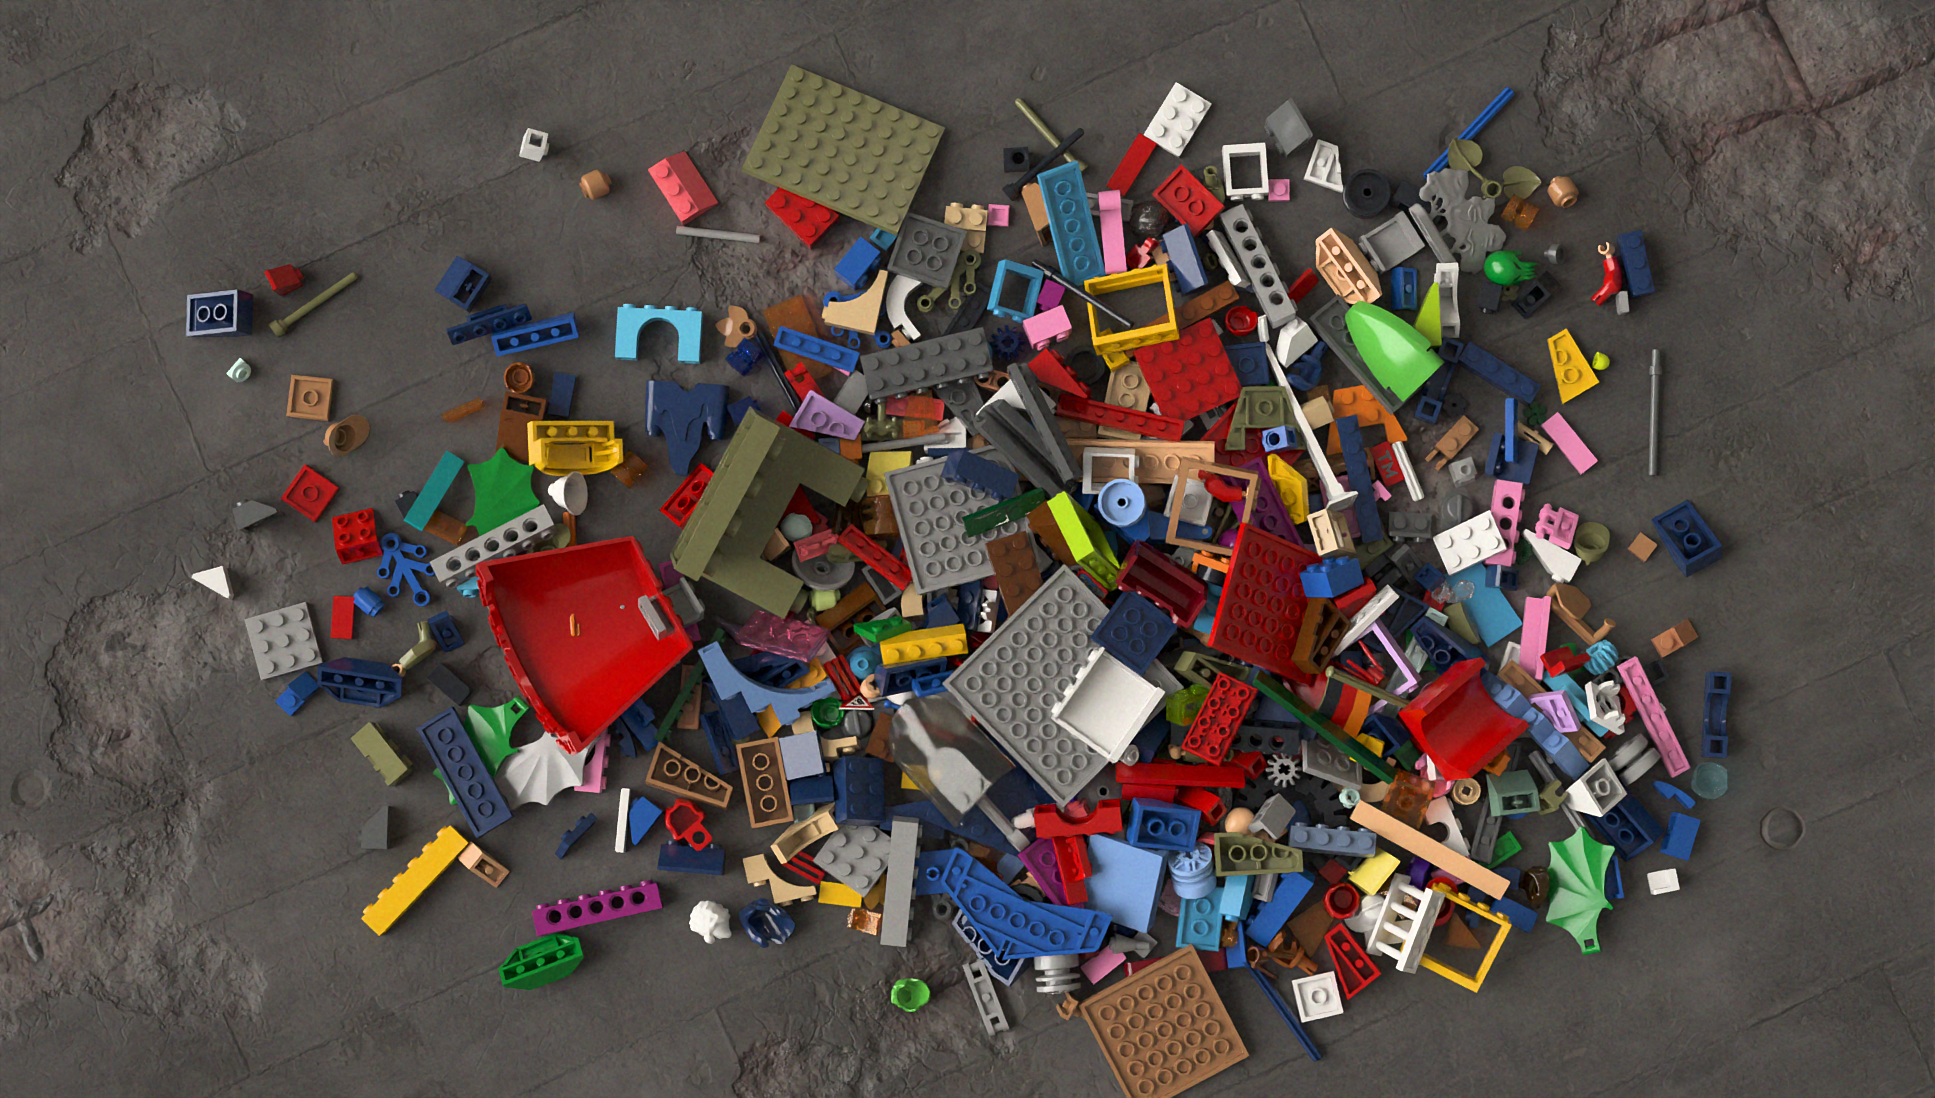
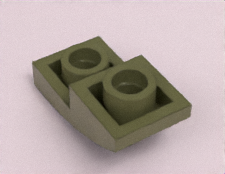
(1460, 623)

